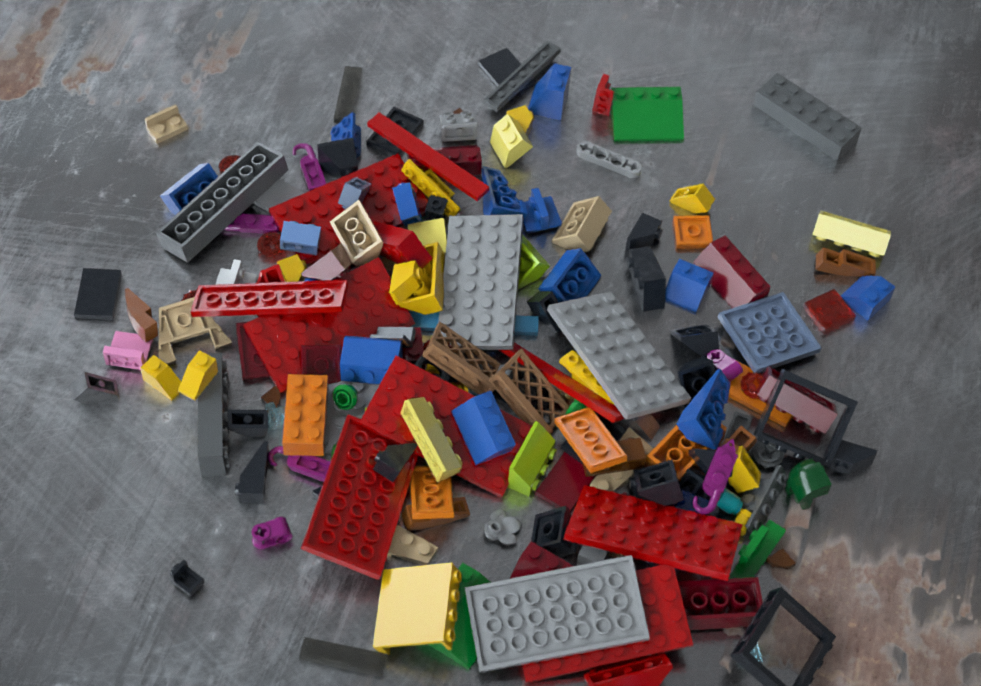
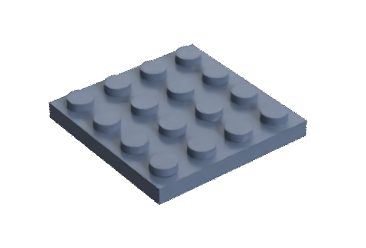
(769, 332)

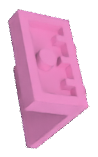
(127, 351)

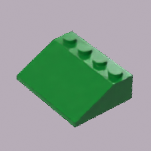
(647, 114)
(463, 646)

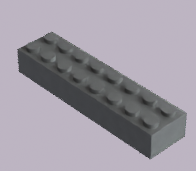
(222, 201)

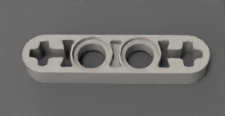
(610, 156)

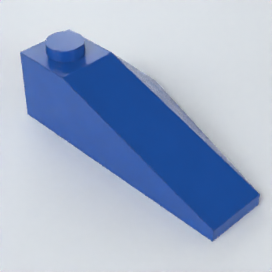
(500, 198)
(704, 414)

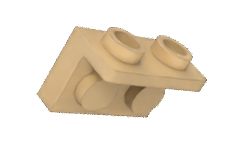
(165, 124)

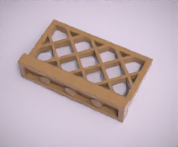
(456, 364)
(520, 402)

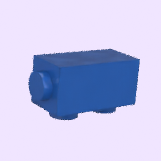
(407, 204)

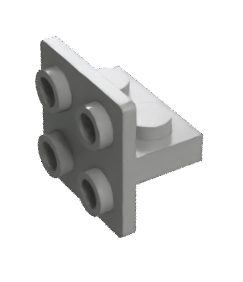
(458, 126)

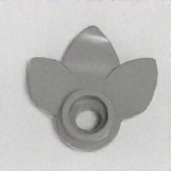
(502, 527)

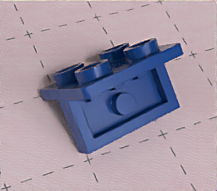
(348, 129)
(541, 213)

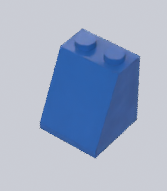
(551, 93)

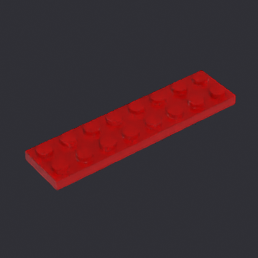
(270, 298)

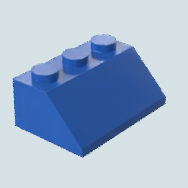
(188, 187)
(571, 276)
(367, 358)
(483, 428)

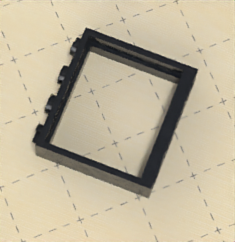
(838, 433)
(757, 626)

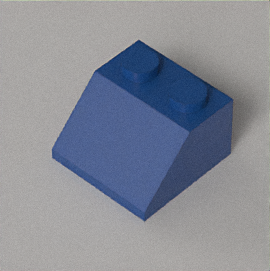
(688, 285)
(868, 295)

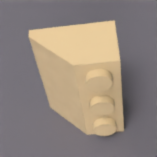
(582, 224)
(357, 234)

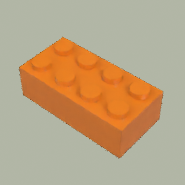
(305, 415)
(676, 447)

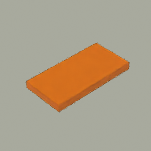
(755, 404)
(590, 439)
(429, 497)

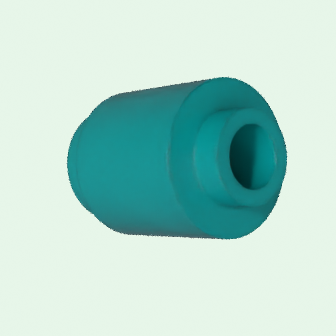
(729, 502)

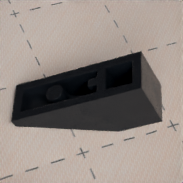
(253, 478)

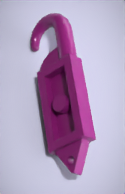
(310, 167)
(253, 224)
(307, 465)
(717, 476)

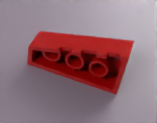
(402, 245)

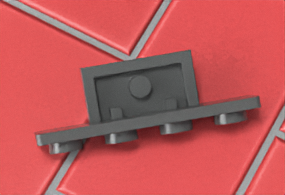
(761, 499)

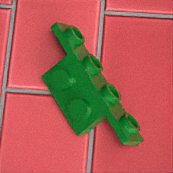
(758, 550)

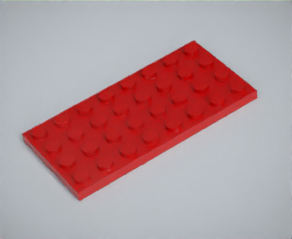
(322, 204)
(365, 309)
(409, 381)
(356, 504)
(654, 532)
(664, 620)

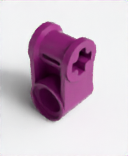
(722, 361)
(272, 532)

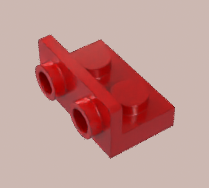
(603, 96)

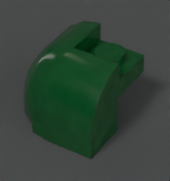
(807, 482)

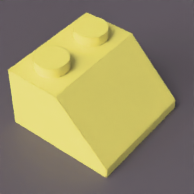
(509, 140)

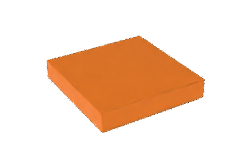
(692, 231)

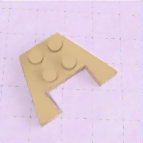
(178, 325)

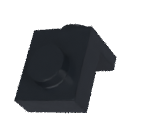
(435, 208)
(186, 578)

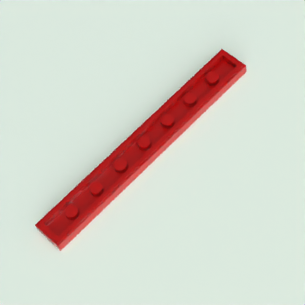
(428, 156)
(570, 386)

